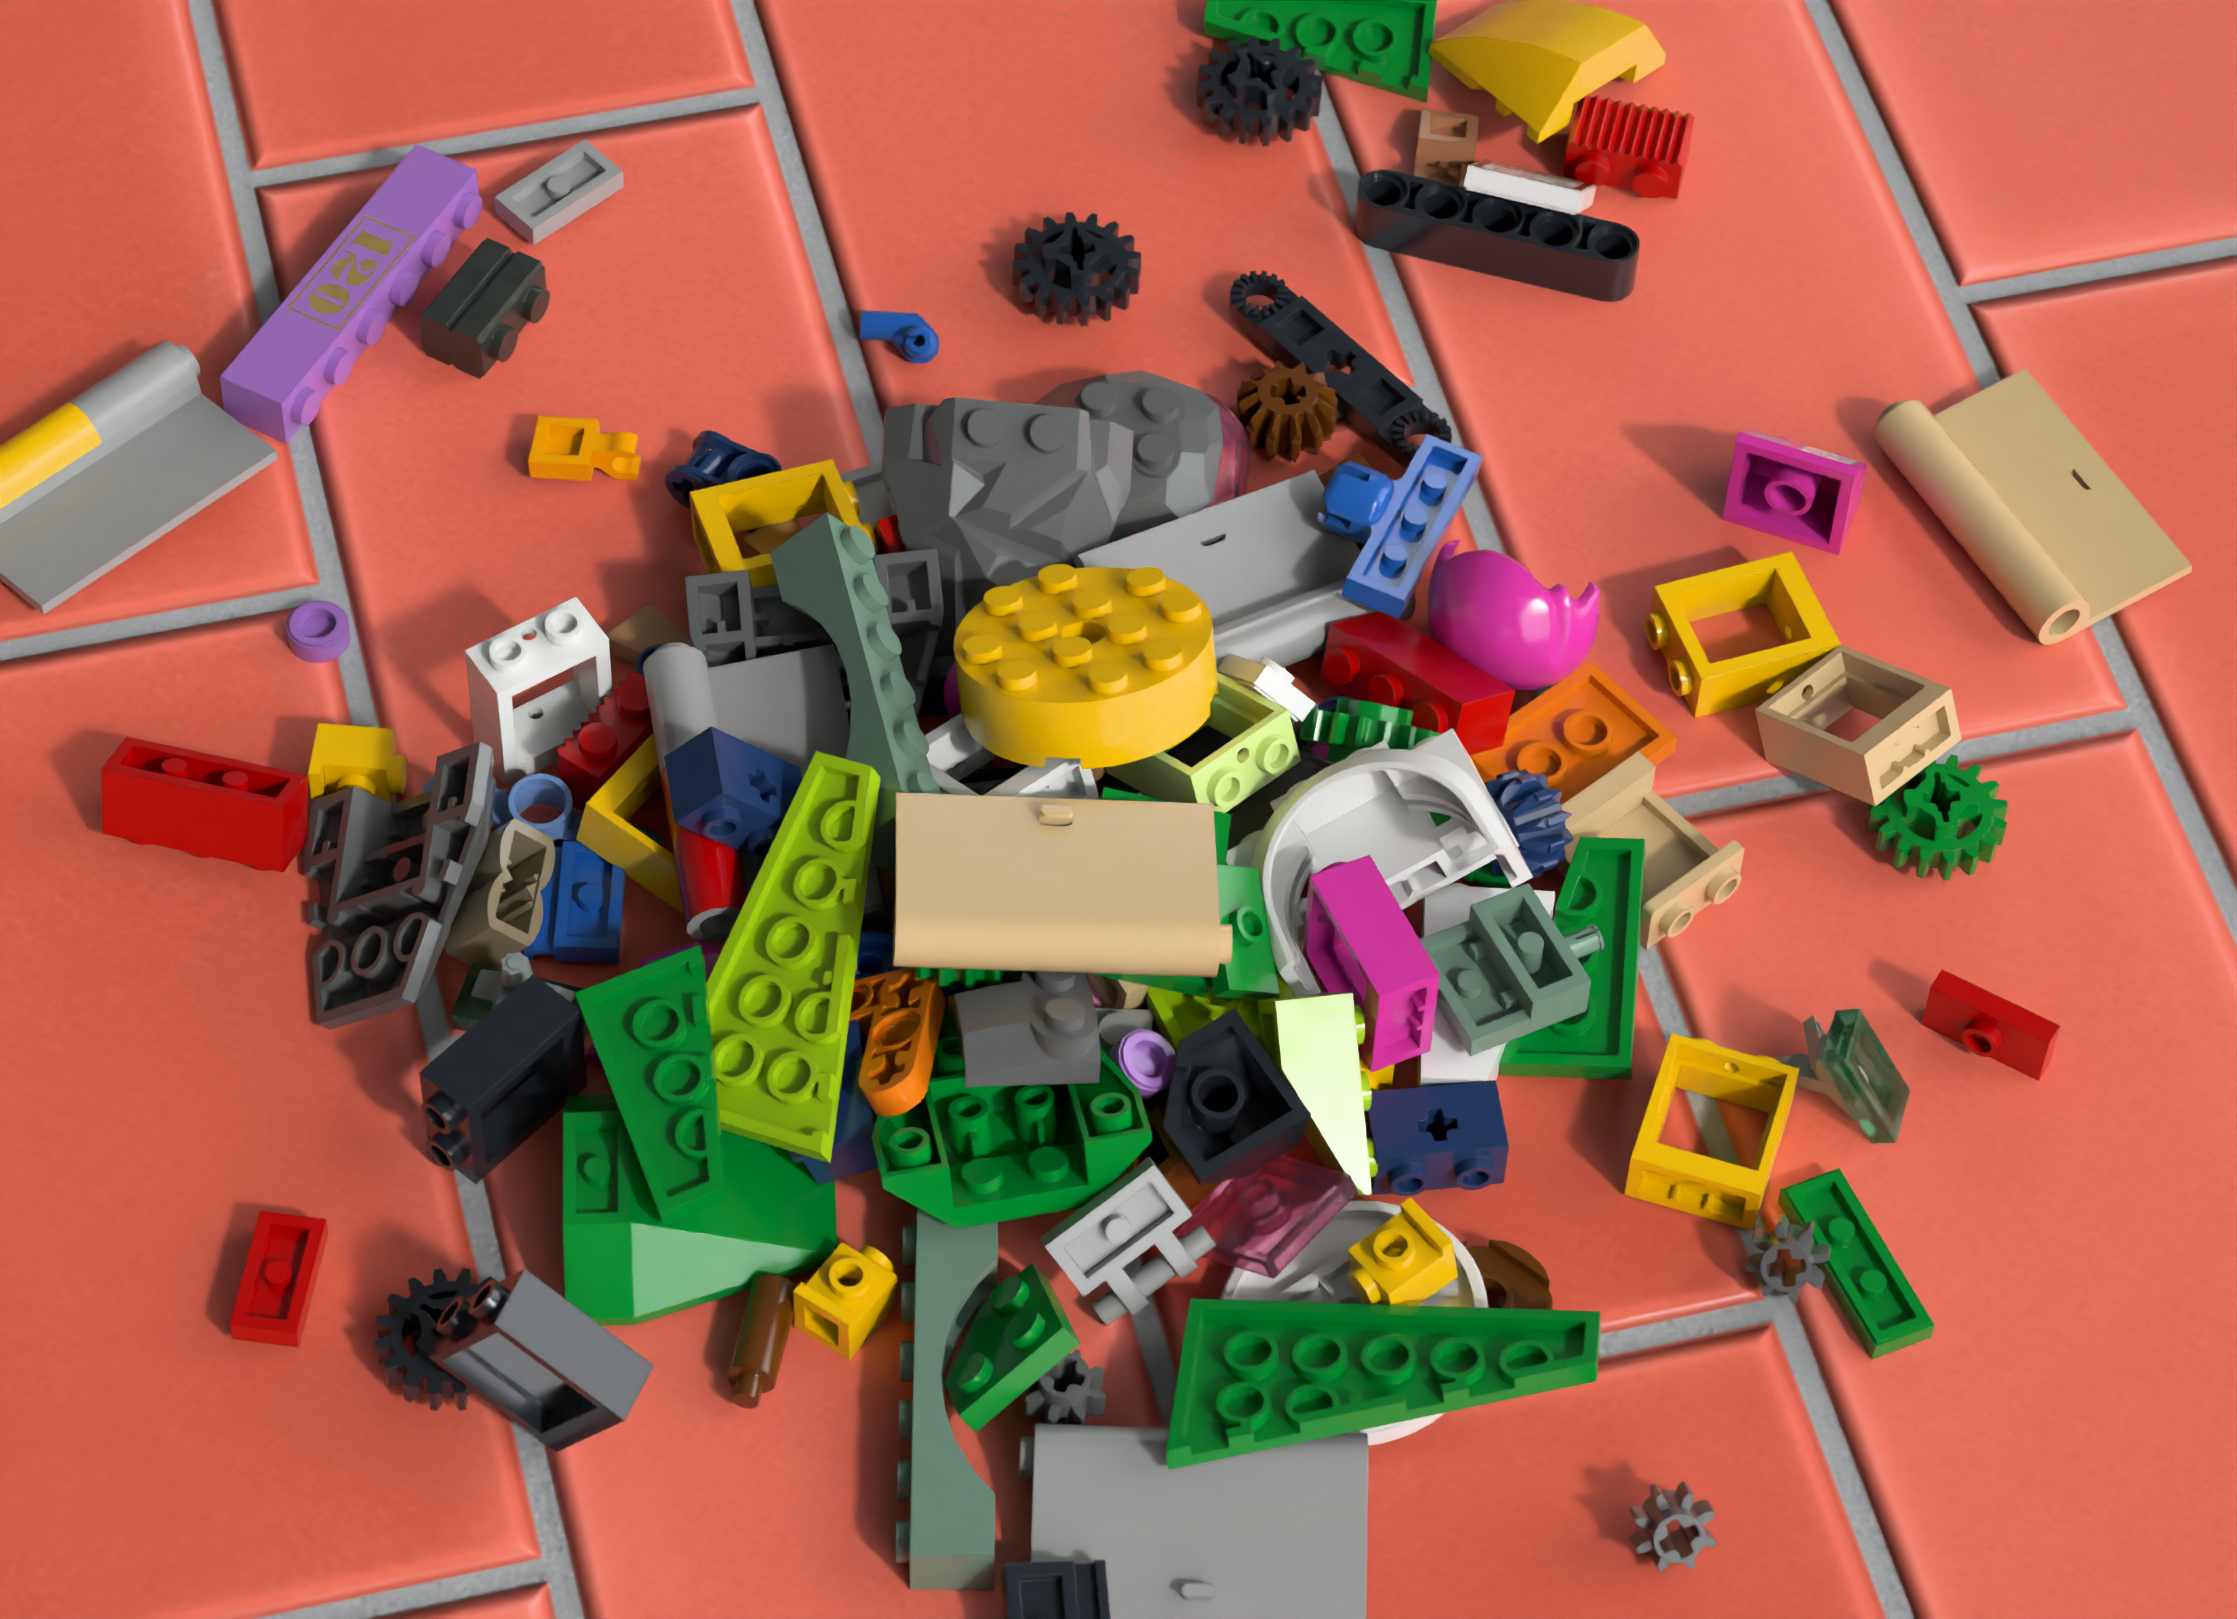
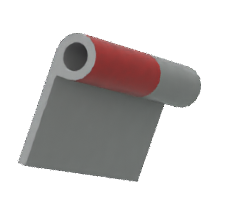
(774, 702)

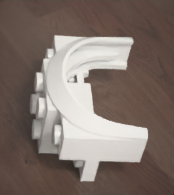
(1377, 808)

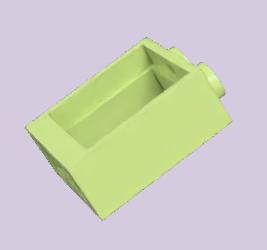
(1225, 775)

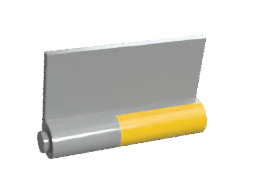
(115, 474)

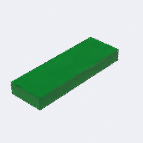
(1860, 1265)

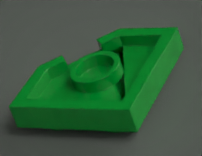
(1009, 1346)

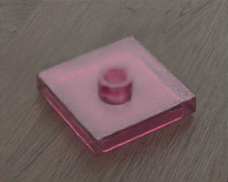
(1270, 1213)

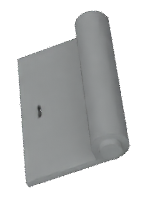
(1268, 580)
(1207, 1539)

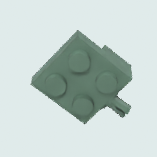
(1509, 970)

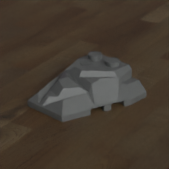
(1001, 491)
(748, 623)
(393, 884)

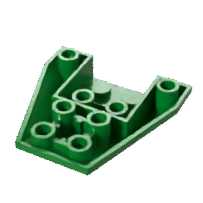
(1008, 1148)
(634, 1268)

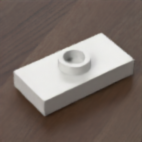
(1269, 681)

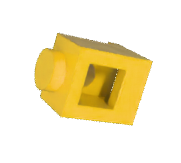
(358, 758)
(1402, 1260)
(846, 1299)

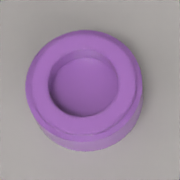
(318, 631)
(1145, 1060)

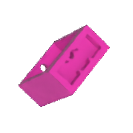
(1368, 948)

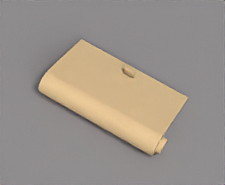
(2032, 505)
(1057, 885)

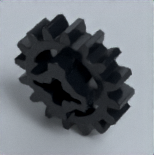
(1259, 91)
(1076, 268)
(418, 1319)

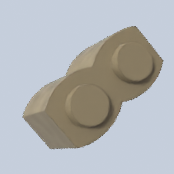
(504, 897)

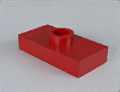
(1990, 1025)
(279, 1279)

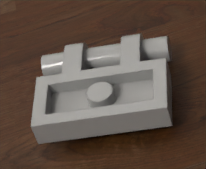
(1117, 1229)

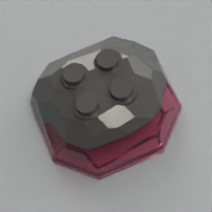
(1185, 444)

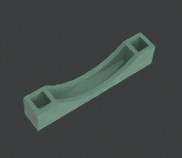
(833, 580)
(951, 1507)

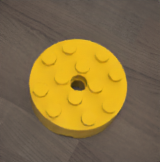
(1086, 666)

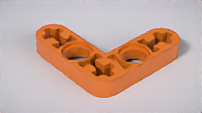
(888, 1011)

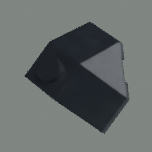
(1229, 1104)

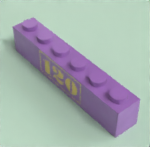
(351, 294)

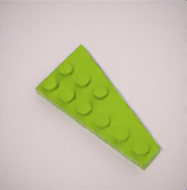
(791, 966)

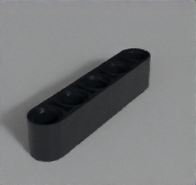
(1496, 235)

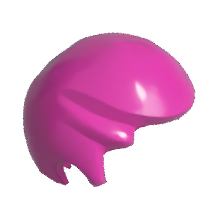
(1507, 620)

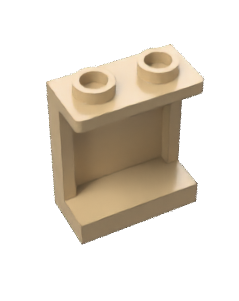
(1681, 864)

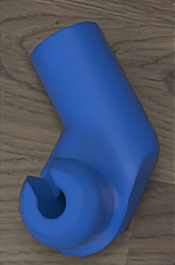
(904, 330)

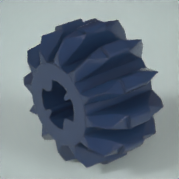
(1533, 818)

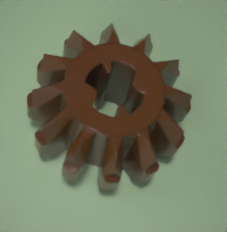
(1287, 410)

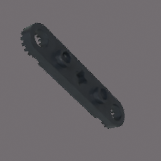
(1366, 396)

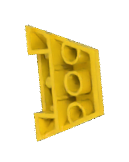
(1546, 57)

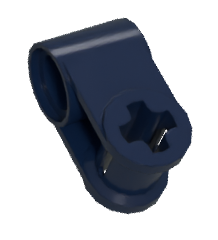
(720, 466)

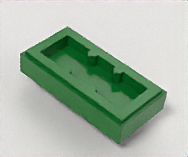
(1252, 961)

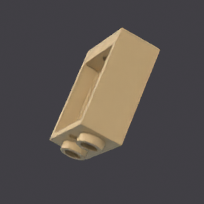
(1914, 728)

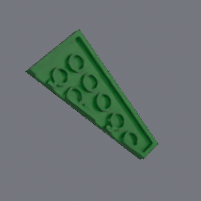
(1318, 1370)

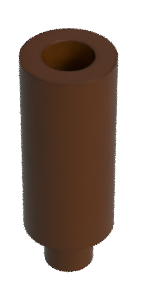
(761, 1339)

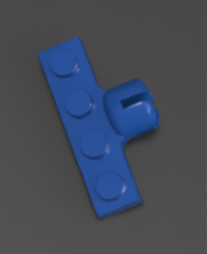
(1397, 519)

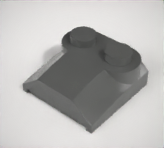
(1028, 1031)

